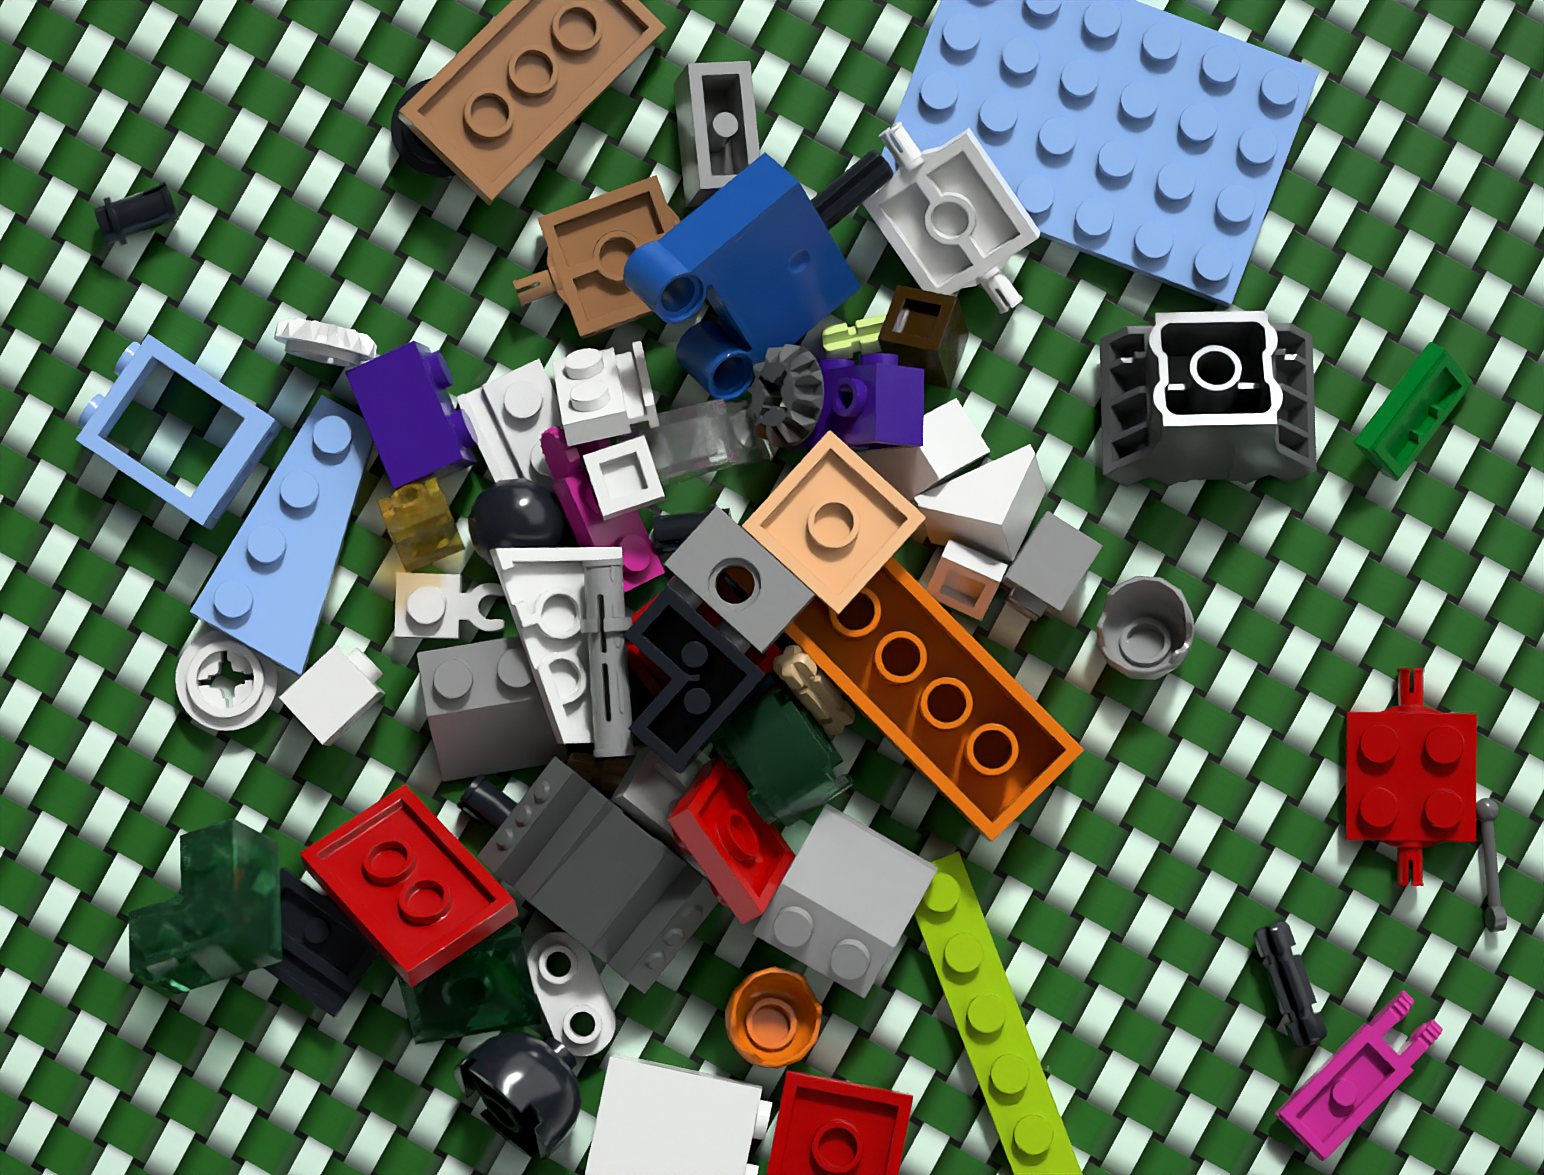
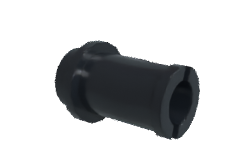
(135, 213)
(674, 529)
(486, 803)

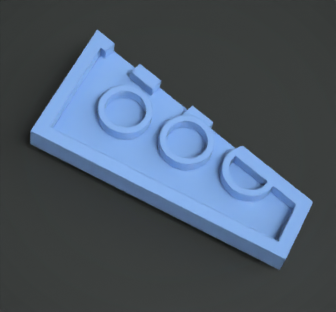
(284, 555)

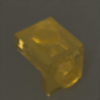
(420, 524)

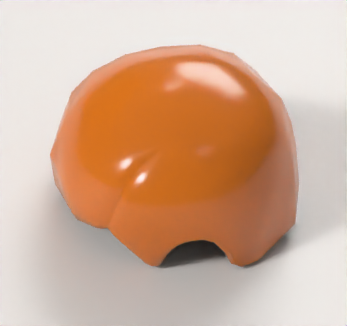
(773, 1017)

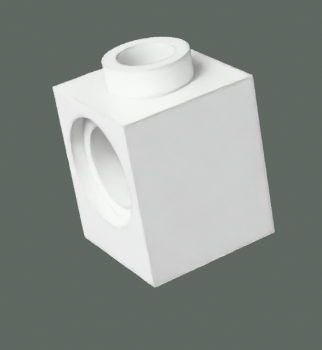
(334, 693)

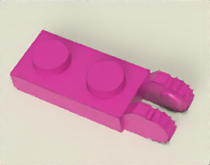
(584, 513)
(1355, 1080)

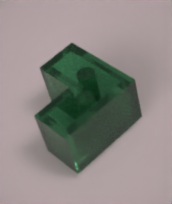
(222, 919)

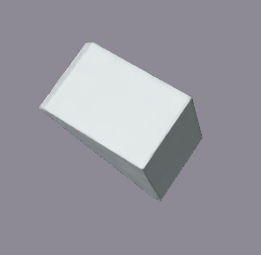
(947, 448)
(986, 506)

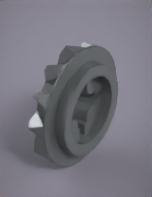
(801, 394)

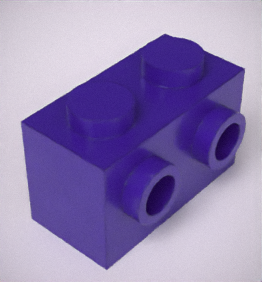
(870, 404)
(413, 415)

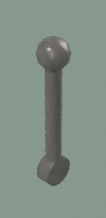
(1495, 914)

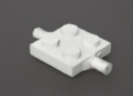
(951, 216)

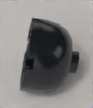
(526, 1089)

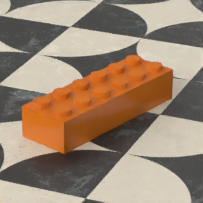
(934, 696)

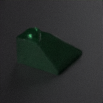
(475, 992)

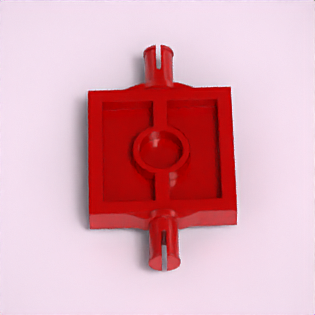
(1410, 776)

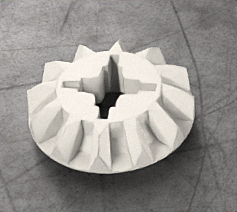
(325, 342)
(208, 704)

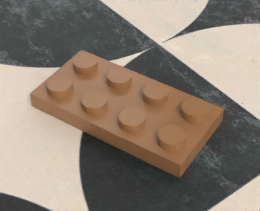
(525, 84)

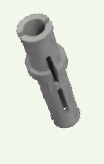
(608, 657)

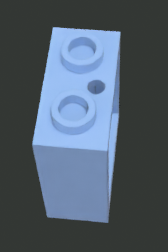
(231, 466)

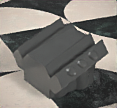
(1208, 399)
(599, 875)

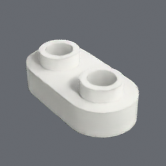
(573, 993)

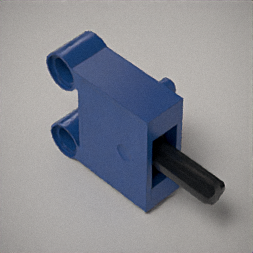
(759, 261)

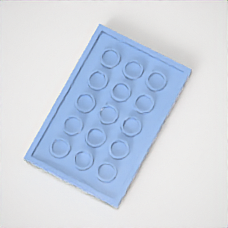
(1116, 127)

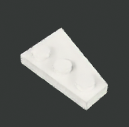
(547, 605)

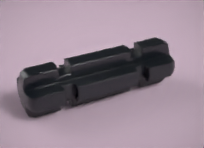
(1290, 984)

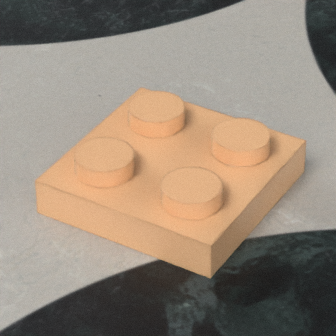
(833, 522)

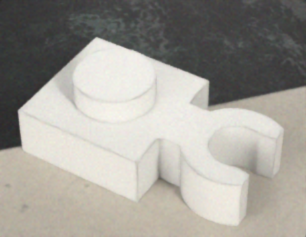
(435, 606)

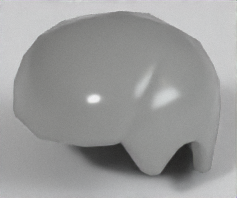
(1145, 628)

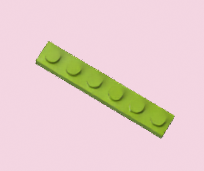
(992, 1025)

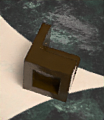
(925, 333)

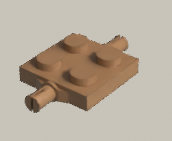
(589, 254)

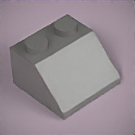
(485, 709)
(845, 900)

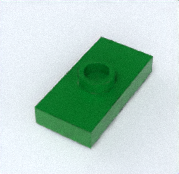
(1413, 411)

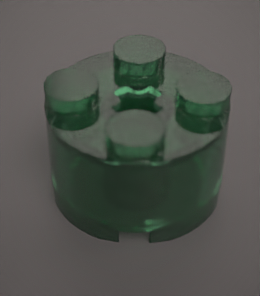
(782, 756)

